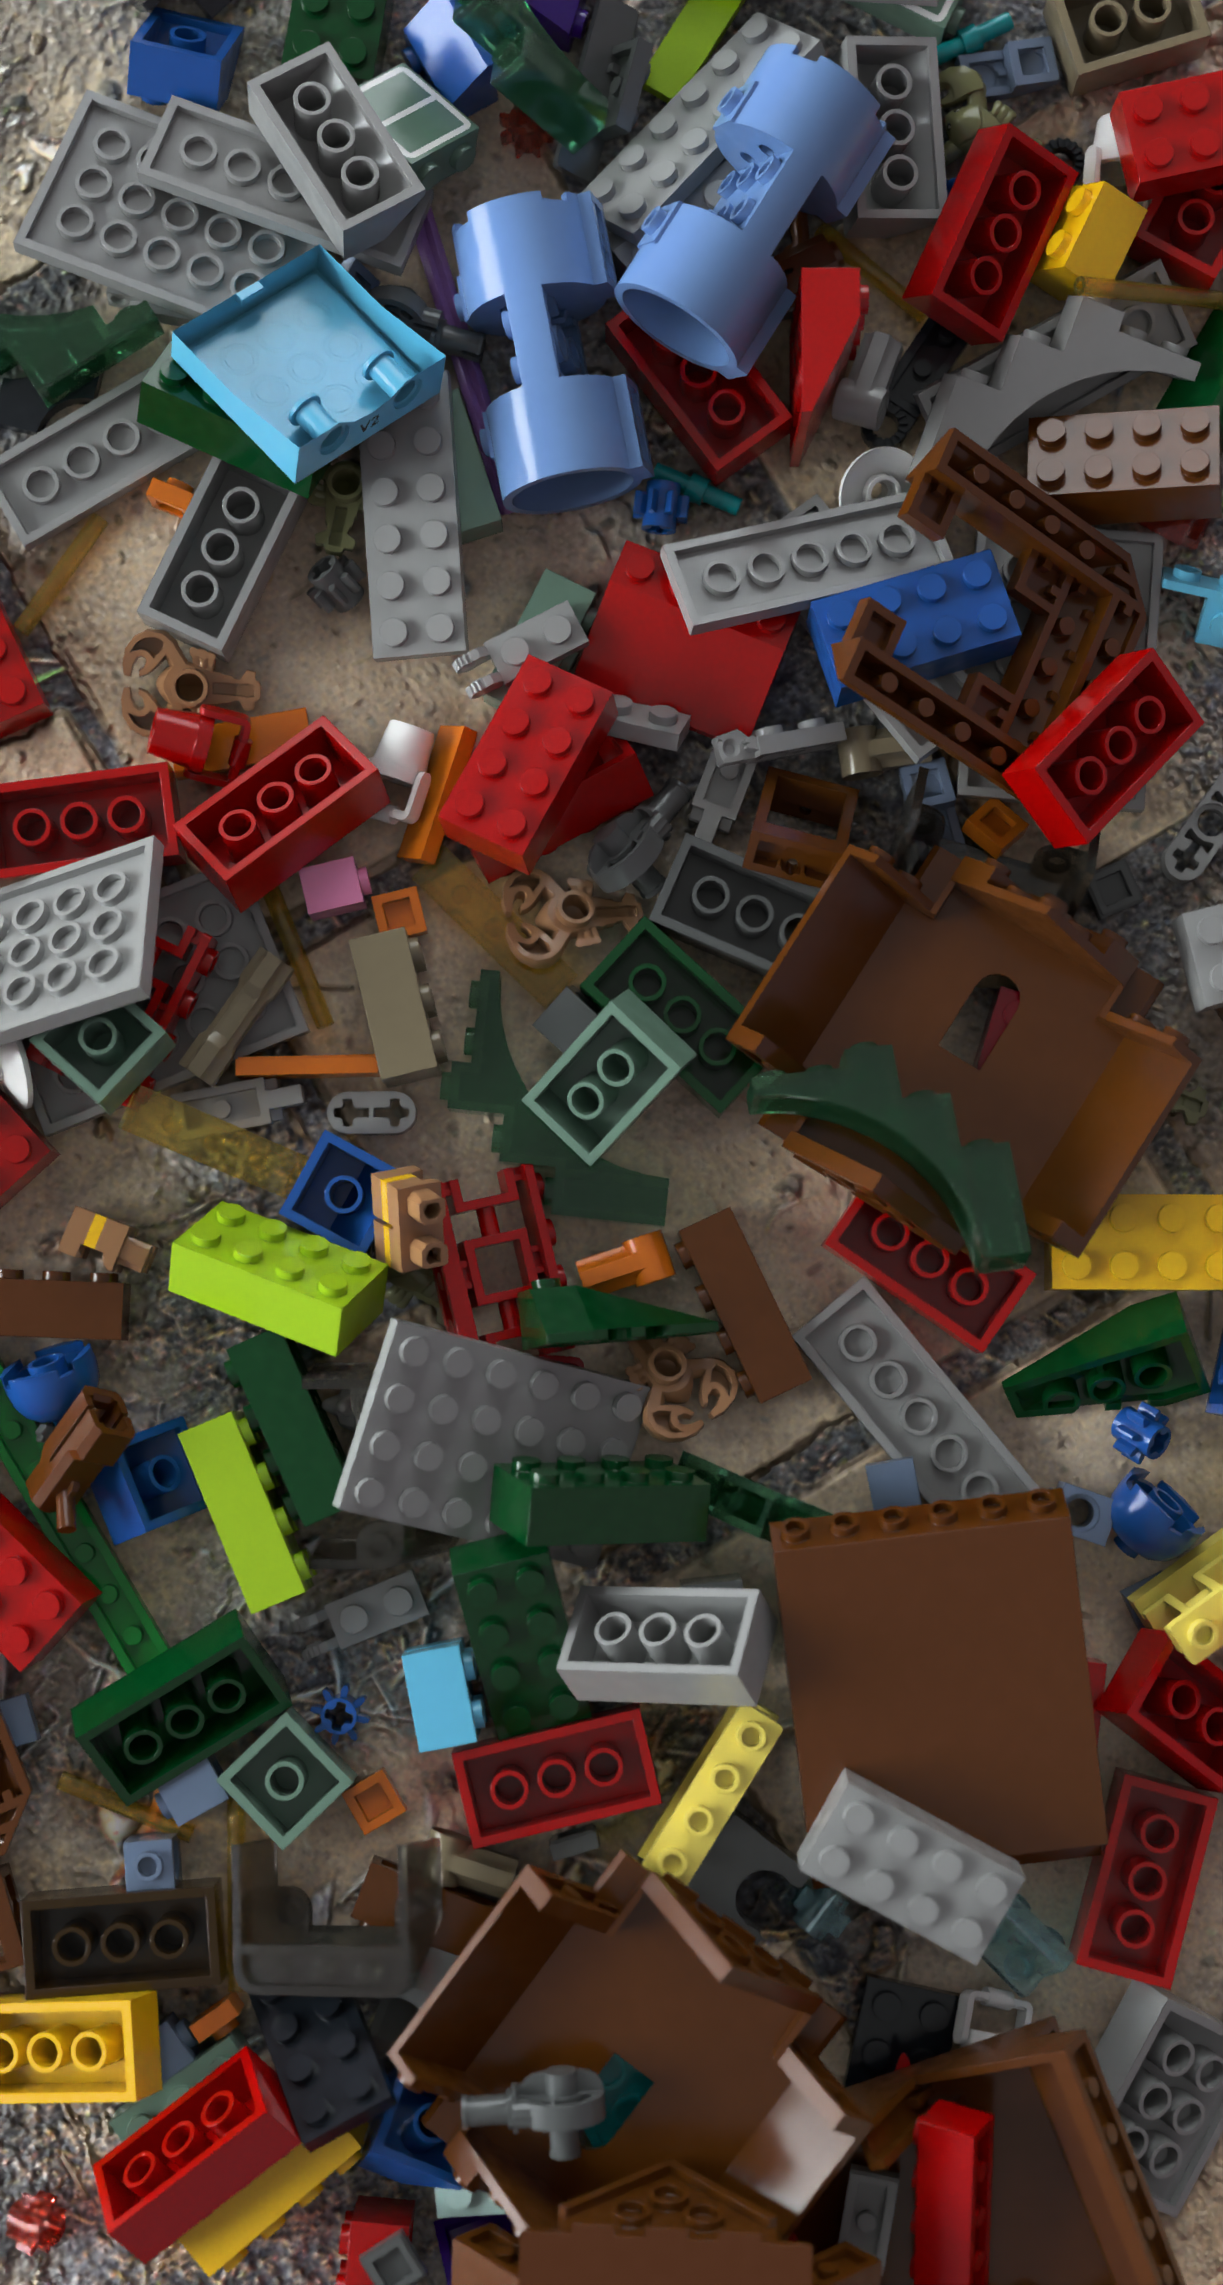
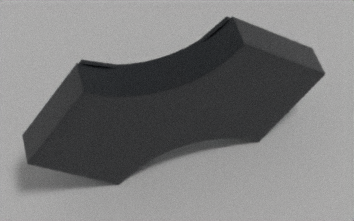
(26, 412)

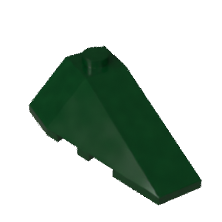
(582, 1316)
(1126, 1358)

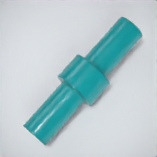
(972, 37)
(699, 489)

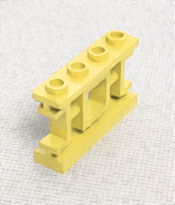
(1187, 1600)
(710, 1791)

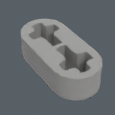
(371, 1101)

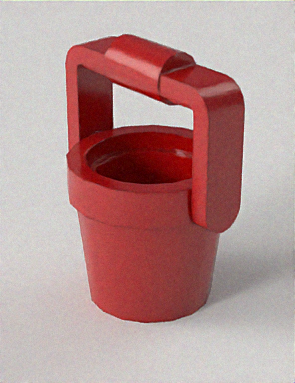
(186, 740)

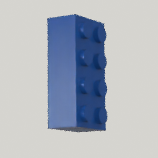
(952, 614)

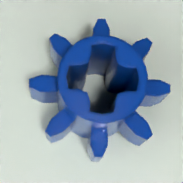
(661, 507)
(1141, 1432)
(352, 1707)

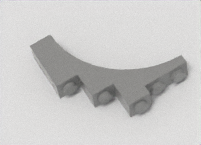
(1029, 369)

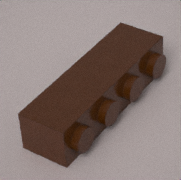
(743, 1305)
(64, 1307)
(462, 1909)

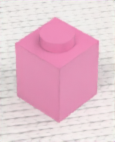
(335, 888)

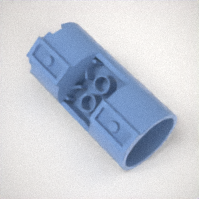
(798, 142)
(531, 275)

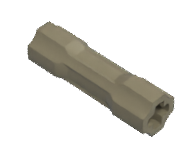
(257, 987)

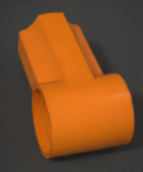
(634, 1263)

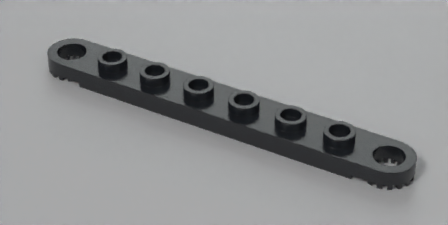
(936, 349)

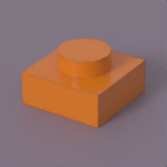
(170, 496)
(995, 827)
(400, 910)
(374, 1801)
(218, 2018)

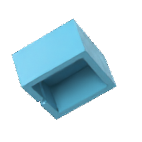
(443, 1694)

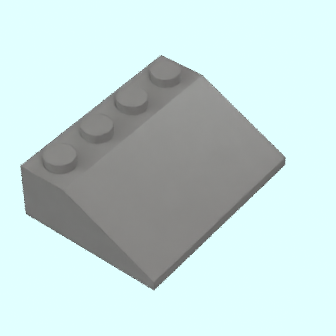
(1167, 2086)

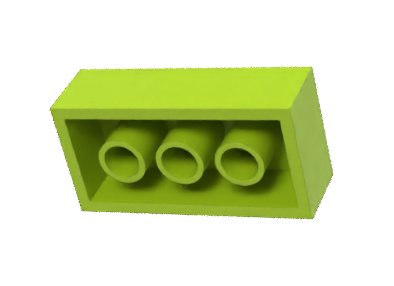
(278, 1277)
(247, 1510)

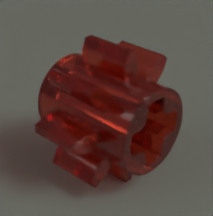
(522, 140)
(35, 2222)

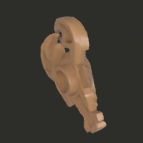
(182, 683)
(562, 917)
(671, 1378)

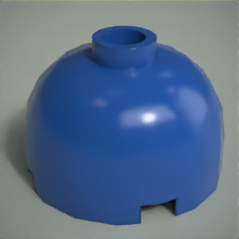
(52, 1381)
(1152, 1519)

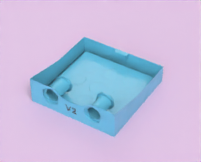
(308, 362)

